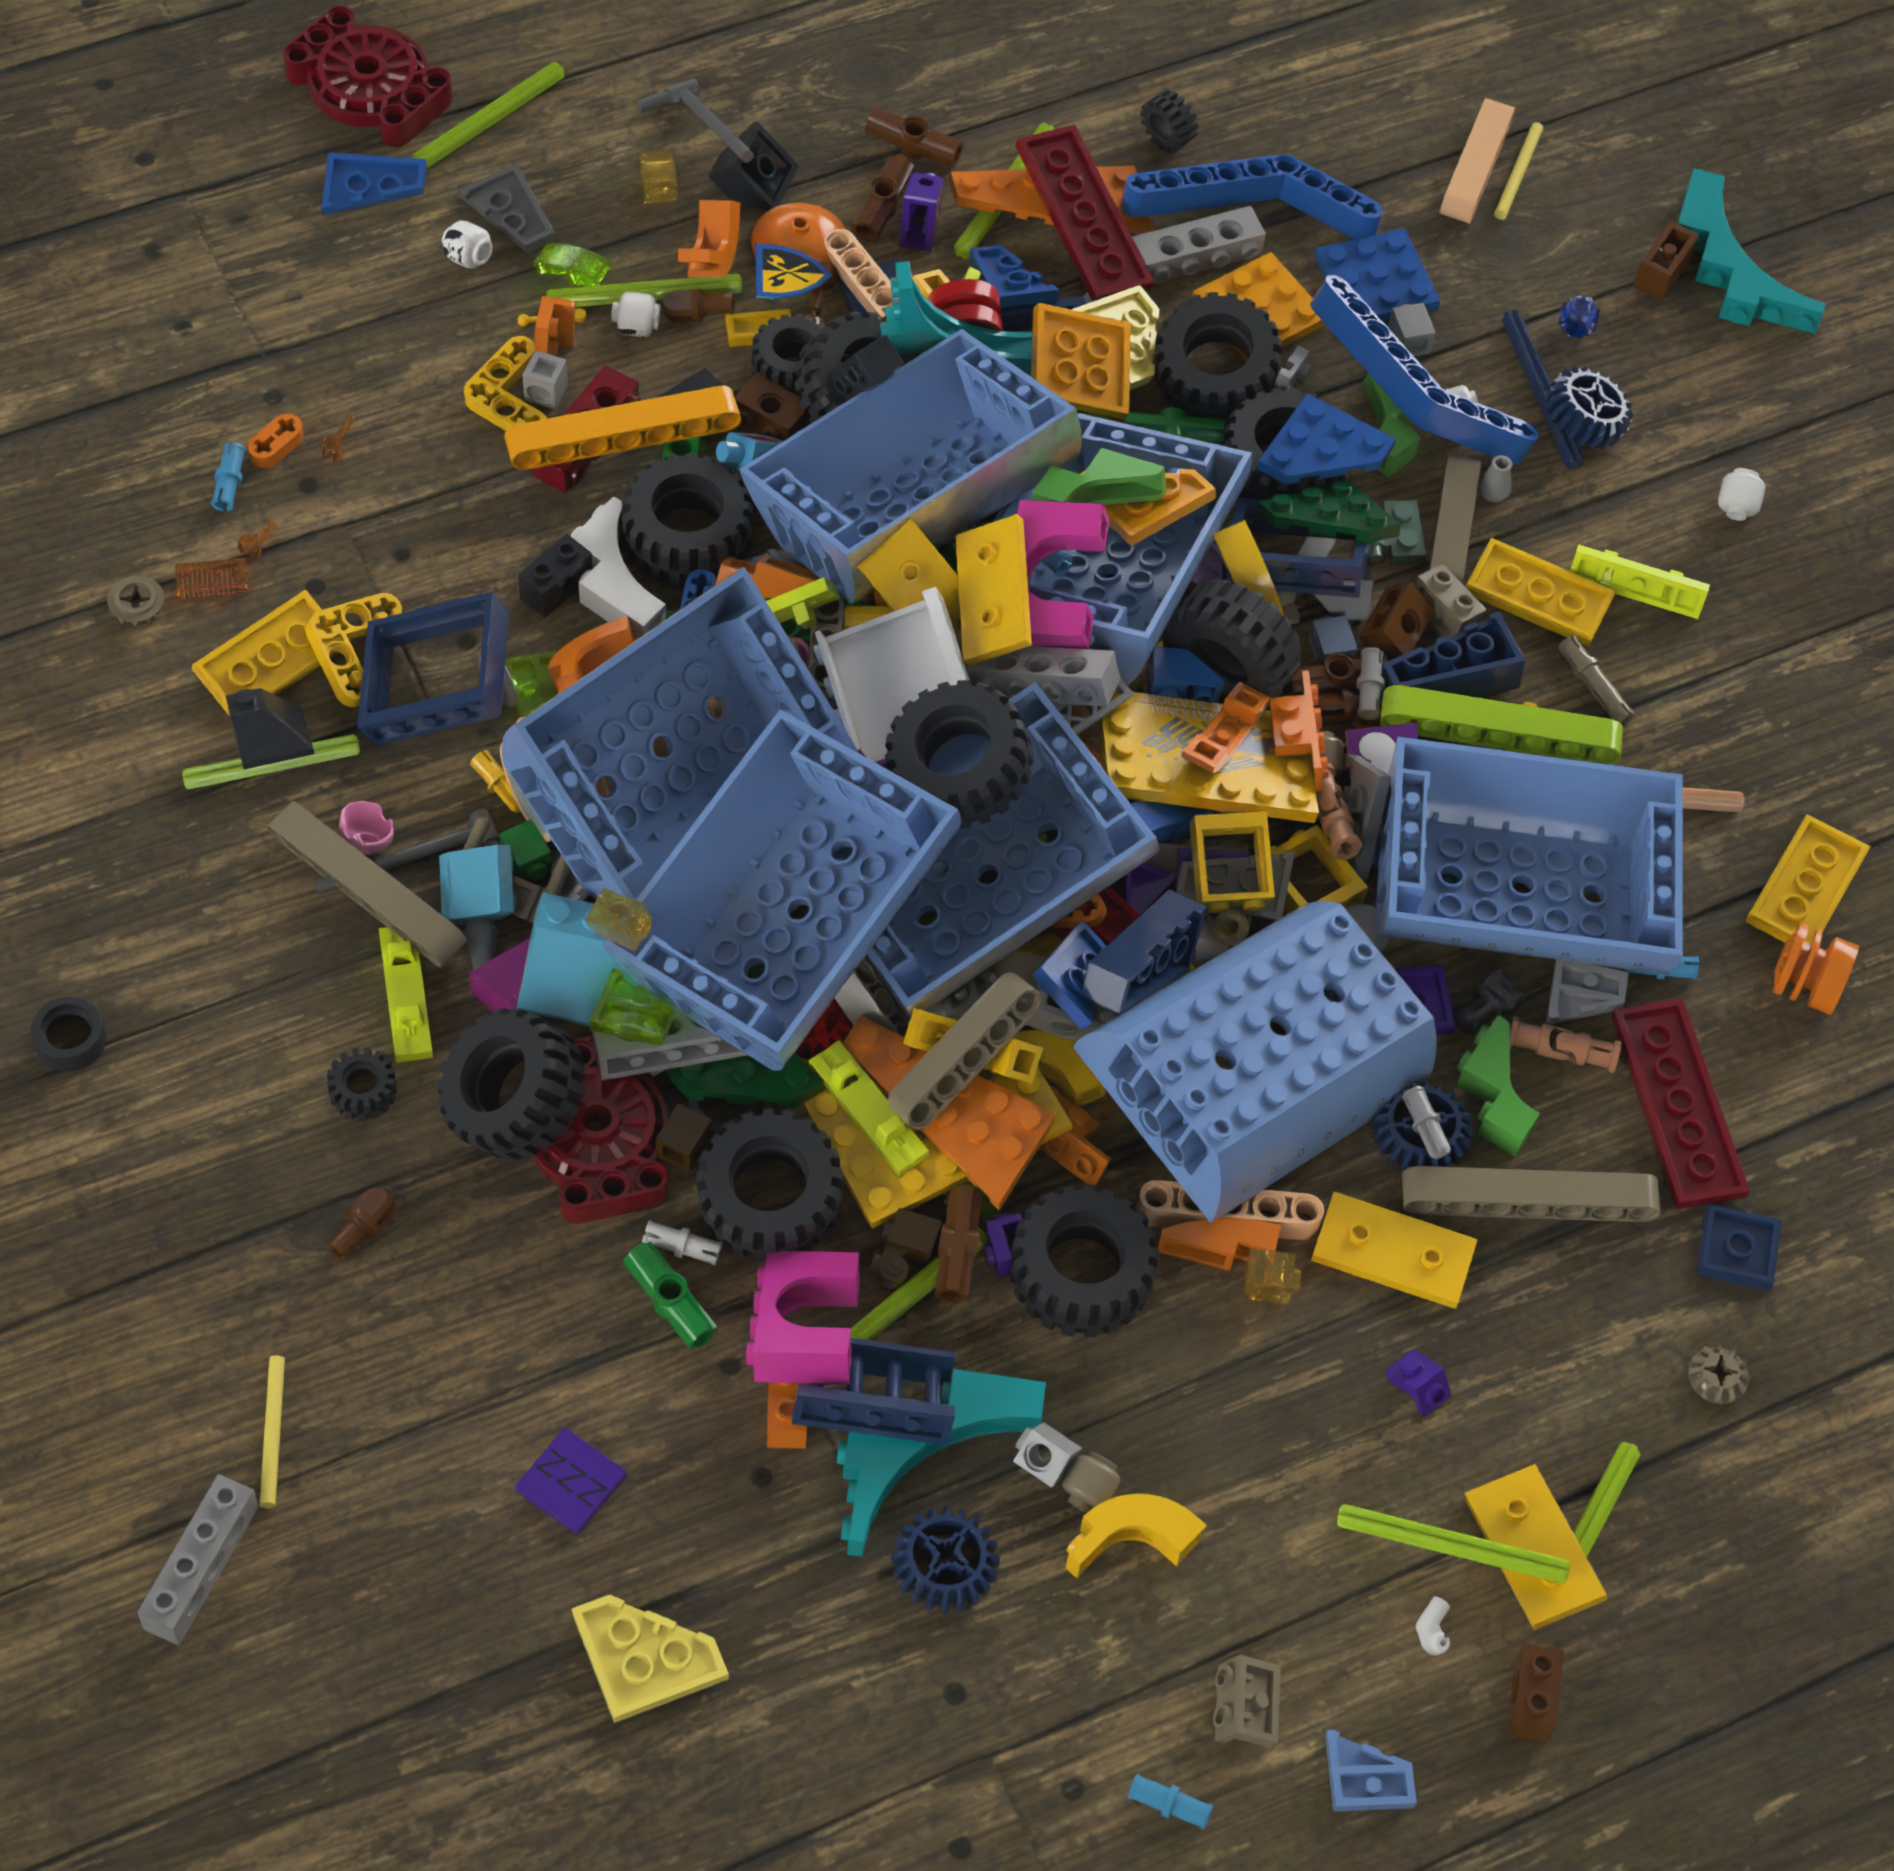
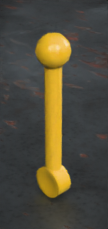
(524, 320)

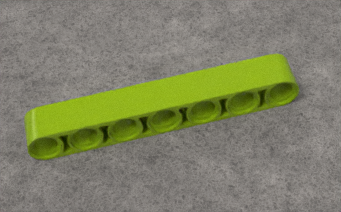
(1503, 725)

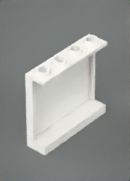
(886, 664)

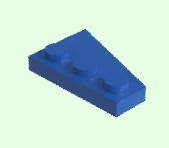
(369, 180)
(1009, 277)
(1062, 972)

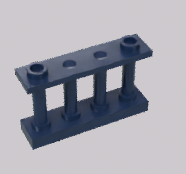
(886, 1414)

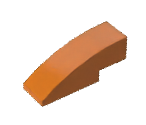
(770, 574)
(1218, 1241)

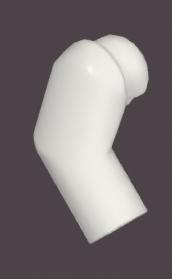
(1429, 1630)

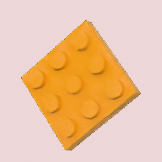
(1275, 291)
(1082, 359)

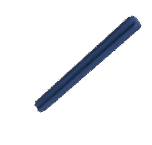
(1540, 384)

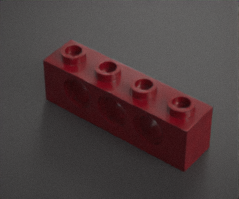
(605, 390)

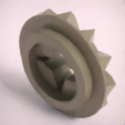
(125, 591)
(1707, 1383)

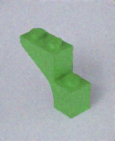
(1394, 423)
(1107, 480)
(1486, 1075)

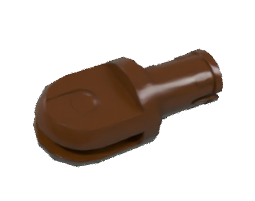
(694, 305)
(1339, 705)
(363, 1221)

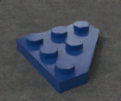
(1323, 444)

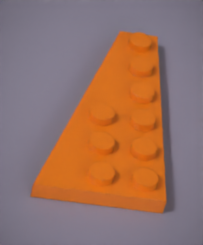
(1016, 193)
(982, 1128)

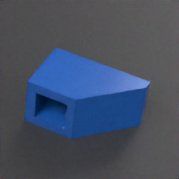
(1181, 675)

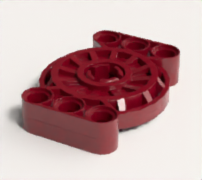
(368, 76)
(615, 1158)

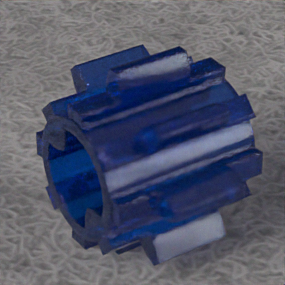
(1579, 316)

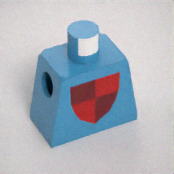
(743, 448)

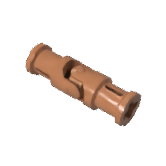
(1337, 819)
(1569, 1046)

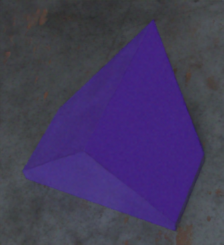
(1145, 886)

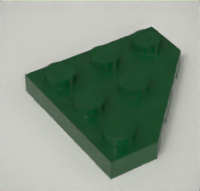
(1329, 511)
(748, 1081)

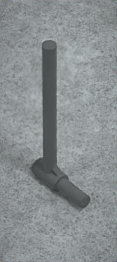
(687, 93)
(425, 849)

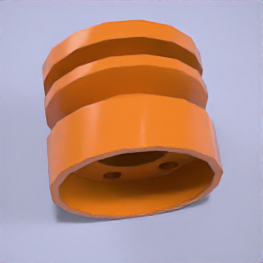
(1814, 968)

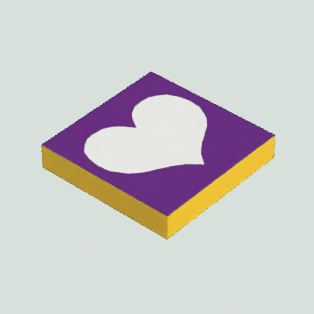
(1378, 743)

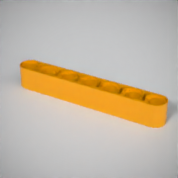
(622, 427)

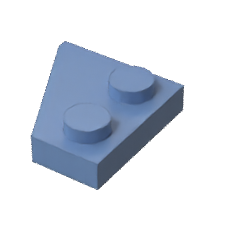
(1367, 1778)

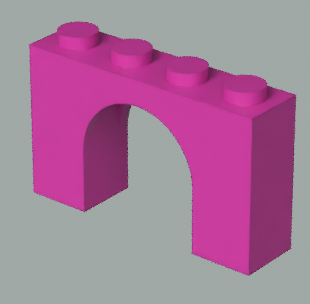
(1051, 529)
(796, 1352)

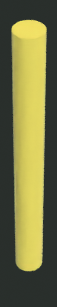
(1518, 171)
(272, 1432)

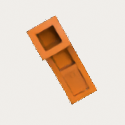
(715, 240)
(589, 652)

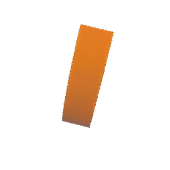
(1227, 729)

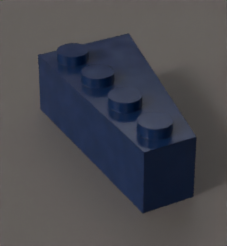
(1470, 663)
(1146, 954)

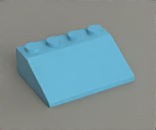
(565, 962)

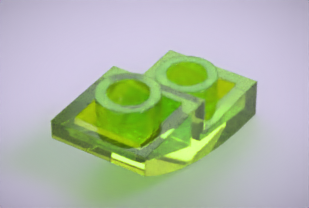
(578, 264)

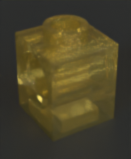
(658, 176)
(610, 909)
(1270, 1276)

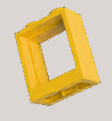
(1229, 825)
(1352, 889)

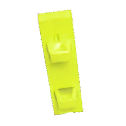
(1641, 581)
(802, 602)
(405, 998)
(869, 1109)

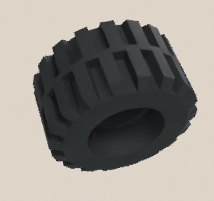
(778, 341)

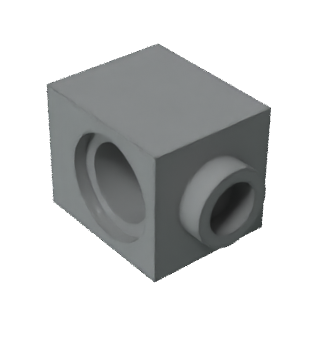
(1413, 328)
(545, 379)
(1062, 1454)

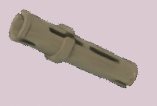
(1588, 670)

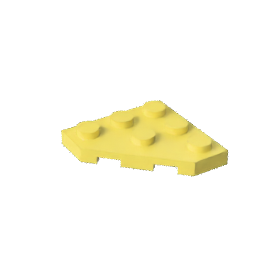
(1139, 310)
(644, 1656)

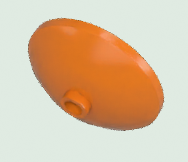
(797, 227)

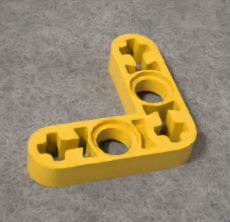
(496, 388)
(338, 641)

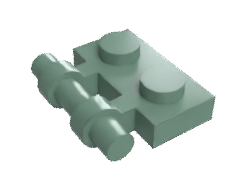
(1410, 544)

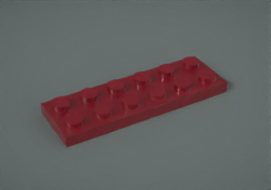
(1083, 212)
(1680, 1104)

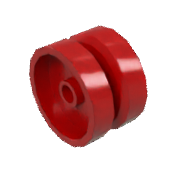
(969, 302)

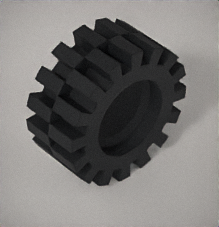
(1169, 121)
(361, 1065)

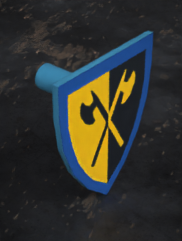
(786, 272)

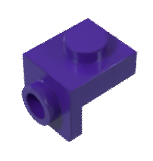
(996, 1249)
(1421, 1380)

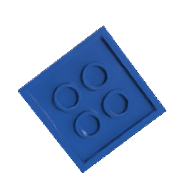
(1381, 271)

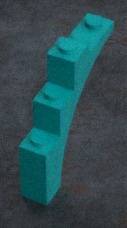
(1726, 266)
(918, 325)
(877, 1463)

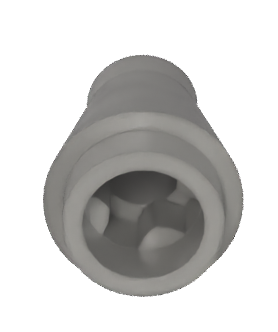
(1496, 481)

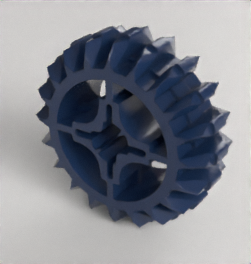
(1588, 407)
(1407, 1145)
(962, 1533)

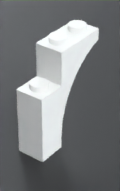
(610, 586)

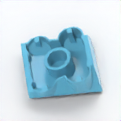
(477, 884)

